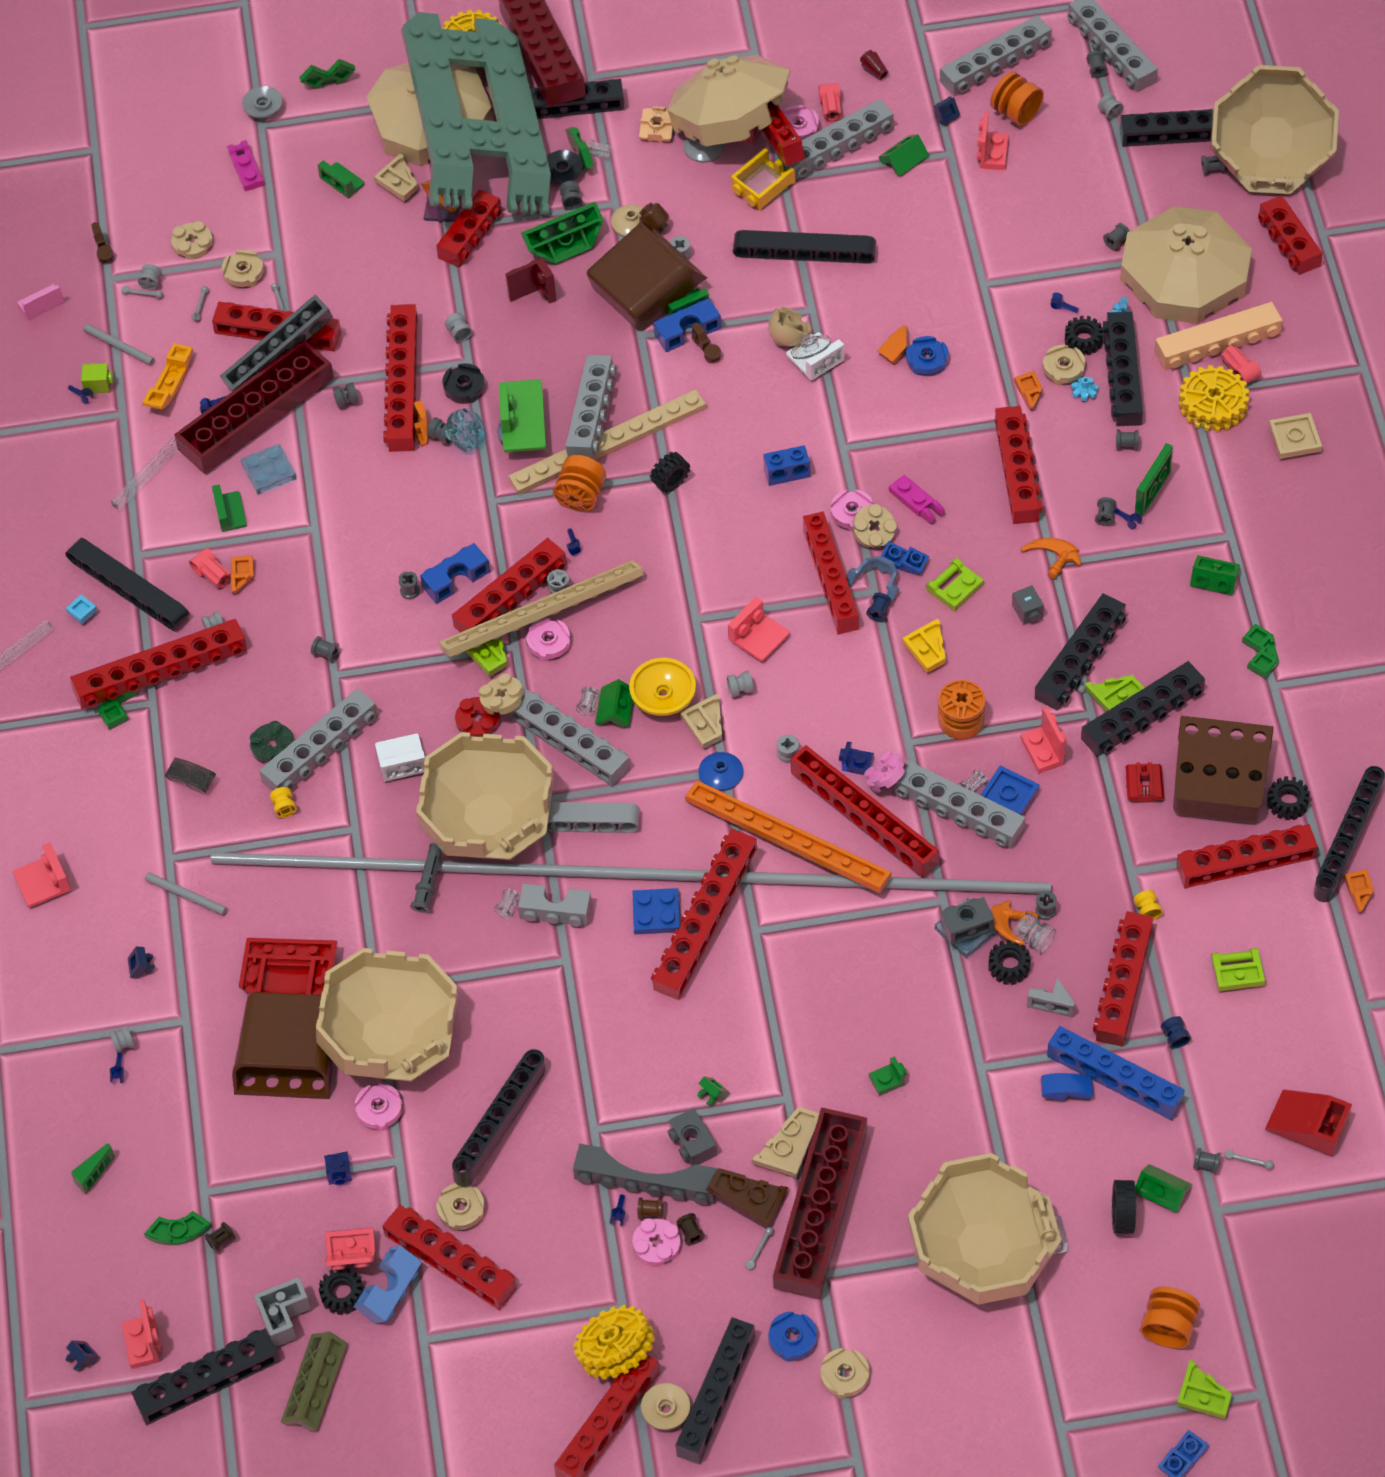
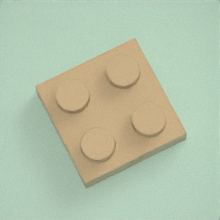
(1295, 435)

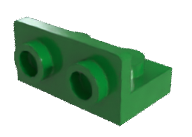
(1214, 575)

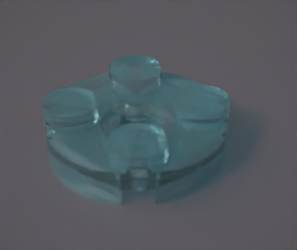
(456, 432)

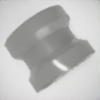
(1110, 106)
(682, 245)
(149, 277)
(557, 577)
(212, 620)
(787, 747)
(121, 1039)

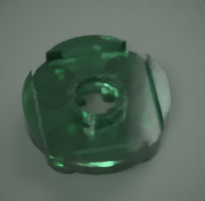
(270, 732)

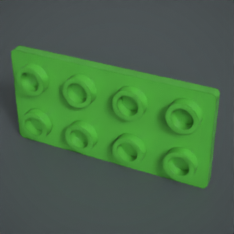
(522, 415)

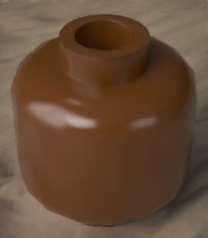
(654, 216)

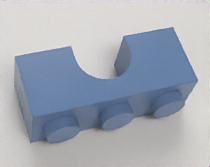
(400, 1269)

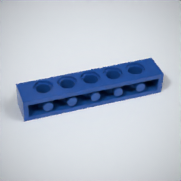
(1115, 1073)

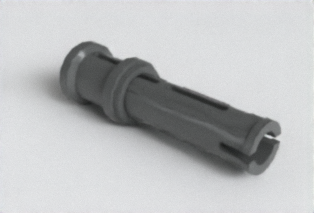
(425, 887)

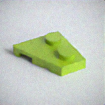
(489, 656)
(1113, 690)
(1203, 1393)

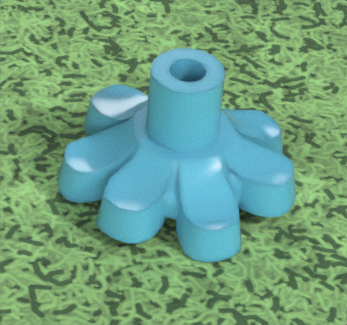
(1121, 306)
(1084, 387)

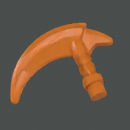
(1066, 551)
(1001, 914)

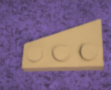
(790, 1145)

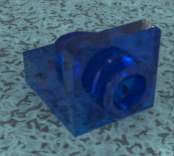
(855, 760)
(338, 1168)

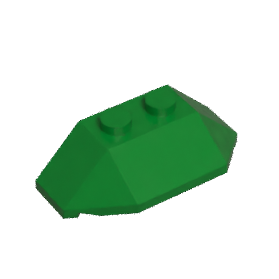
(565, 235)

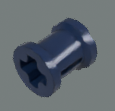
(879, 606)

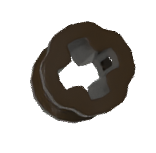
(690, 1229)
(220, 1237)

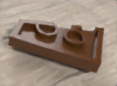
(748, 1196)

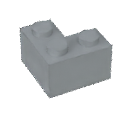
(277, 1308)

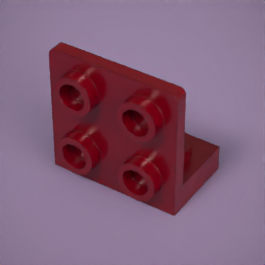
(529, 279)

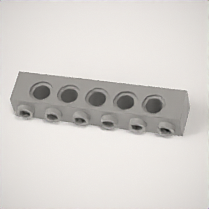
(1114, 43)
(995, 55)
(843, 137)
(591, 405)
(356, 705)
(573, 747)
(971, 804)

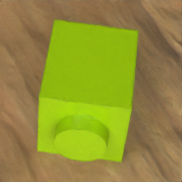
(97, 377)

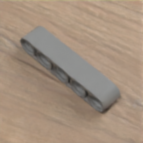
(593, 817)

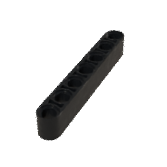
(804, 246)
(127, 583)
(1348, 842)
(498, 1126)

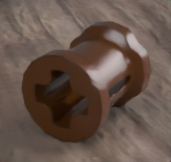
(650, 1208)

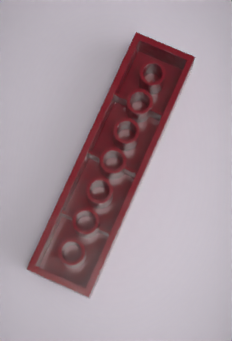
(544, 50)
(254, 406)
(820, 1203)

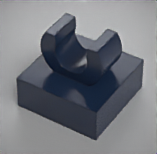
(946, 110)
(138, 962)
(83, 1354)

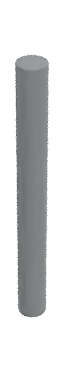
(119, 344)
(187, 894)

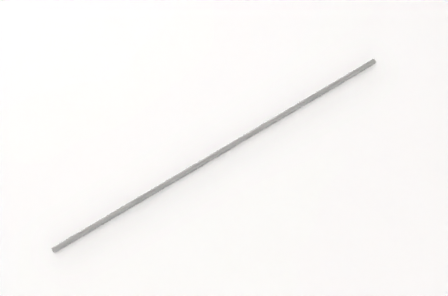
(619, 872)

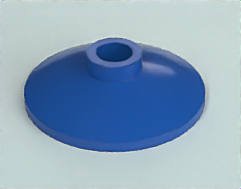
(724, 778)

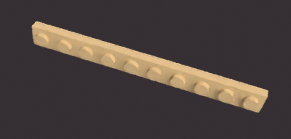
(613, 439)
(541, 608)

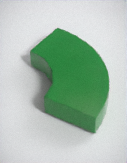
(179, 1230)

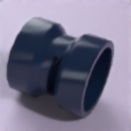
(1176, 1032)

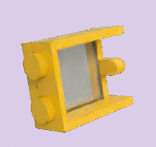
(761, 180)

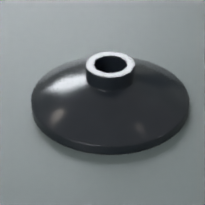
(564, 165)

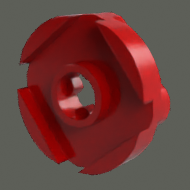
(466, 723)

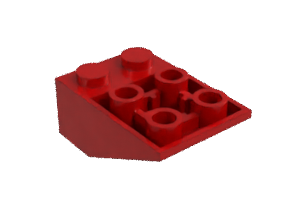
(1310, 1119)

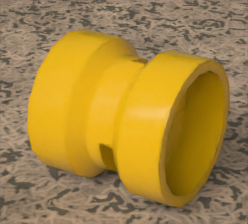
(283, 802)
(1147, 904)

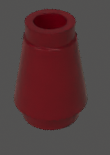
(872, 62)

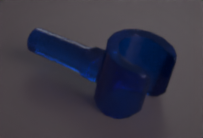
(1057, 302)
(82, 393)
(206, 403)
(1130, 518)
(574, 546)
(117, 1071)
(618, 1212)

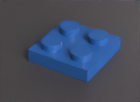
(1010, 790)
(656, 911)

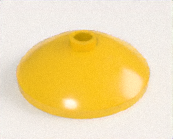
(658, 678)

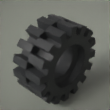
(1084, 326)
(670, 472)
(1288, 809)
(1009, 974)
(337, 1278)

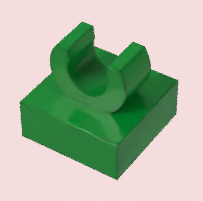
(713, 1088)

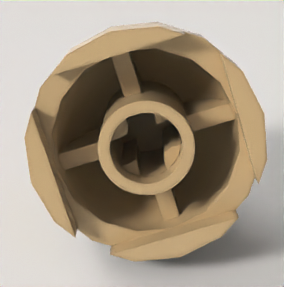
(787, 327)

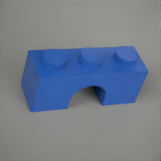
(671, 329)
(467, 562)

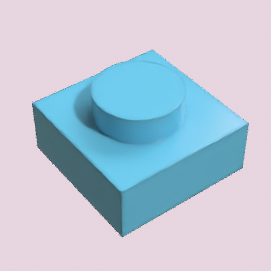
(81, 609)

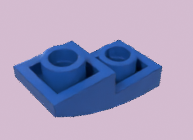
(905, 560)
(1061, 1085)
(1184, 1455)

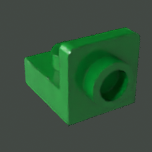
(888, 1077)

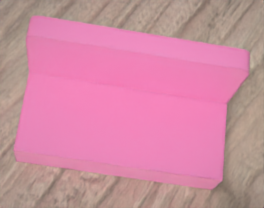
(41, 301)

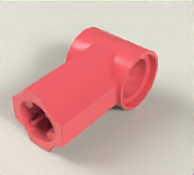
(830, 98)
(1240, 364)
(207, 565)

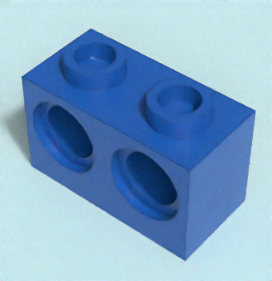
(786, 465)

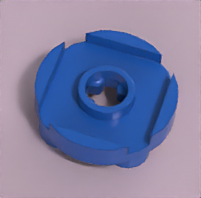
(923, 365)
(792, 1349)

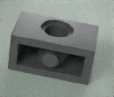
(961, 930)
(690, 1125)

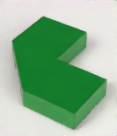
(337, 73)
(582, 149)
(1263, 642)
(112, 712)

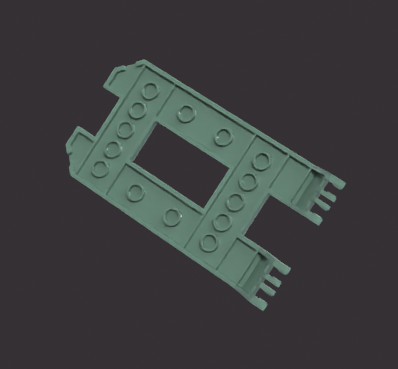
(454, 138)

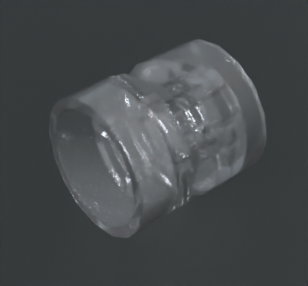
(1036, 934)

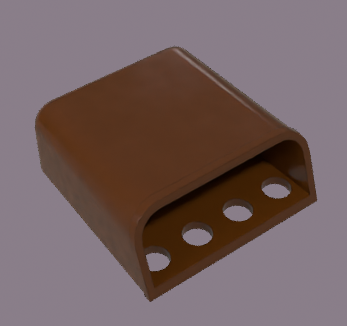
(643, 276)
(1220, 774)
(281, 1044)

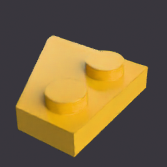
(927, 646)

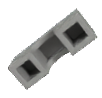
(572, 910)

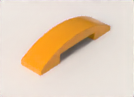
(170, 378)

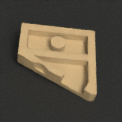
(397, 178)
(704, 721)

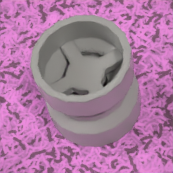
(458, 327)
(742, 683)

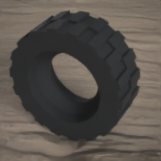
(1124, 1206)

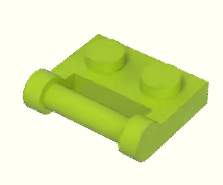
(960, 589)
(1238, 975)

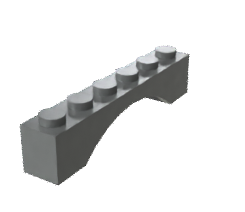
(597, 1166)

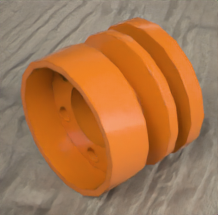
(1017, 98)
(579, 483)
(961, 709)
(1170, 1317)

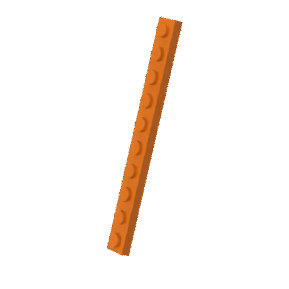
(788, 836)

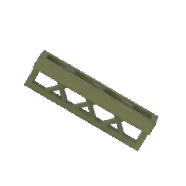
(317, 1381)

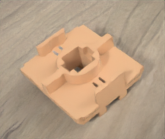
(653, 132)

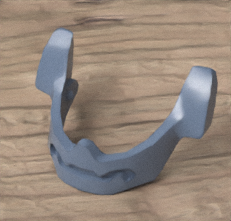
(884, 565)

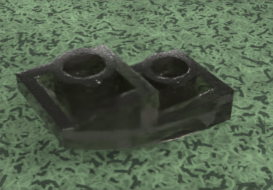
(190, 774)

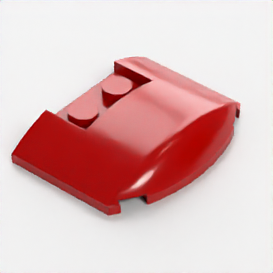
(286, 965)

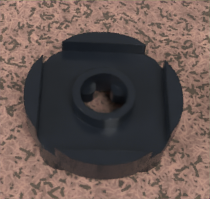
(463, 393)

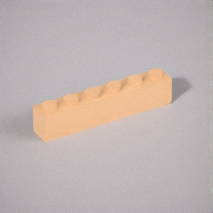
(1217, 335)

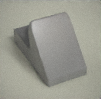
(1057, 1002)

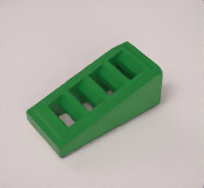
(91, 1169)

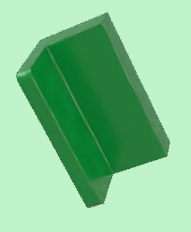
(905, 154)
(340, 178)
(688, 300)
(229, 509)
(614, 704)
(1162, 1187)

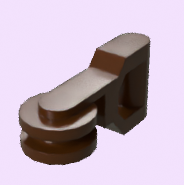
(104, 252)
(711, 352)

